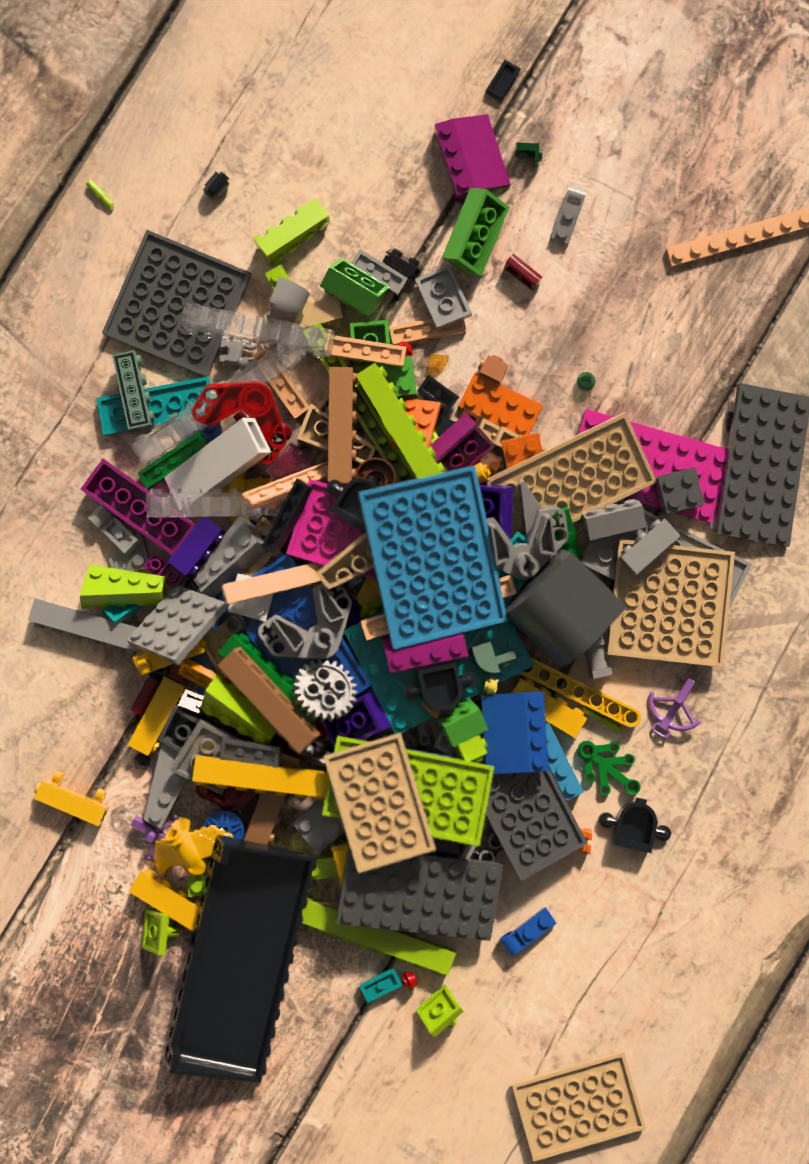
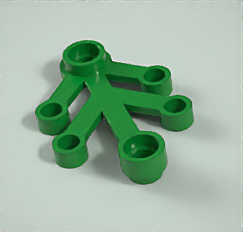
(605, 766)

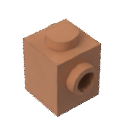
(493, 368)

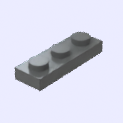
(250, 752)

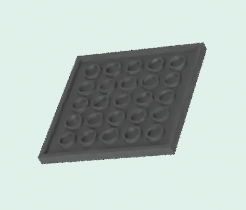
(155, 296)

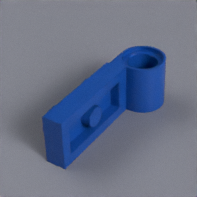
(527, 932)

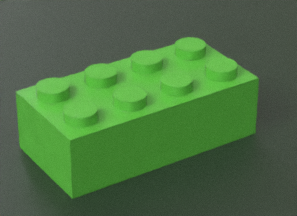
(475, 232)

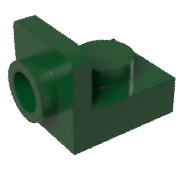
(526, 150)

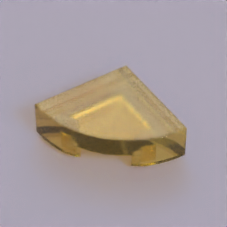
(437, 362)

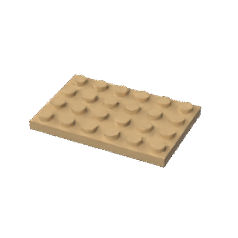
(379, 803)
(578, 1105)

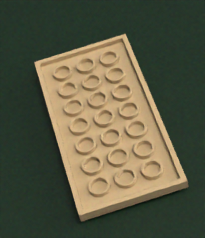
(581, 471)

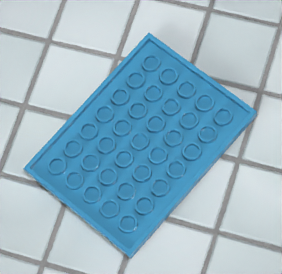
(433, 556)

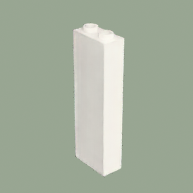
(221, 459)

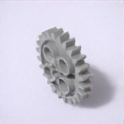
(315, 702)

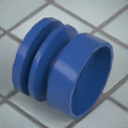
(228, 818)

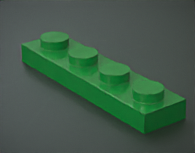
(166, 464)

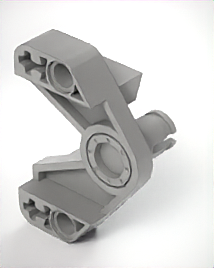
(528, 558)
(320, 640)

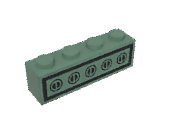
(132, 391)

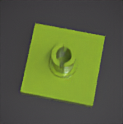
(157, 931)
(440, 1011)

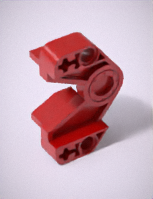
(254, 400)

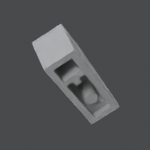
(529, 506)

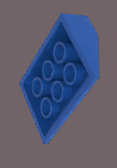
(515, 732)

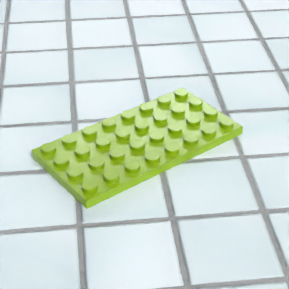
(450, 791)

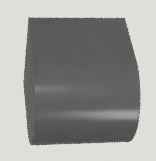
(564, 608)

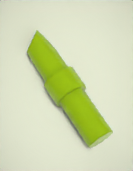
(100, 194)

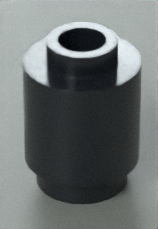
(216, 185)

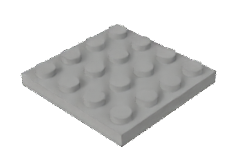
(177, 624)

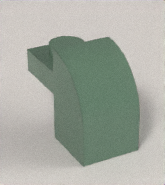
(486, 661)

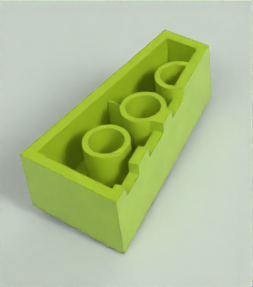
(292, 232)
(234, 710)

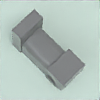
(596, 660)

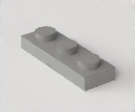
(380, 271)

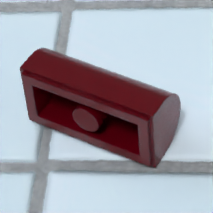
(523, 272)
(145, 695)

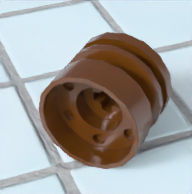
(379, 469)

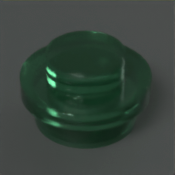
(586, 381)

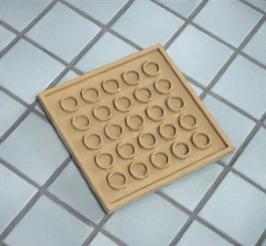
(674, 606)

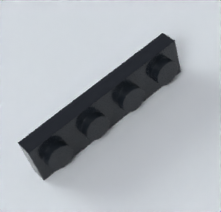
(287, 517)

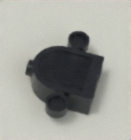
(348, 503)
(440, 686)
(635, 826)

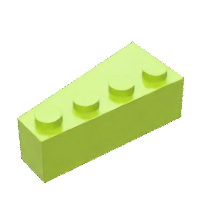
(121, 588)

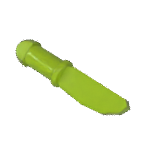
(604, 720)

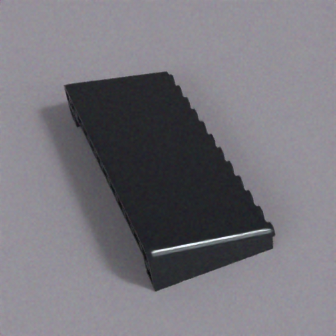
(238, 960)

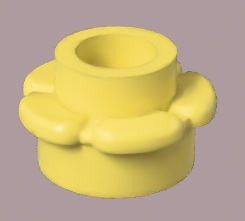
(491, 685)

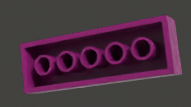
(128, 502)

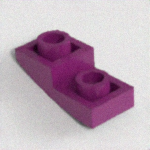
(159, 566)

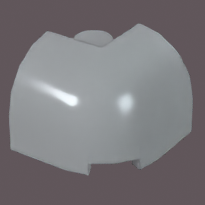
(287, 301)

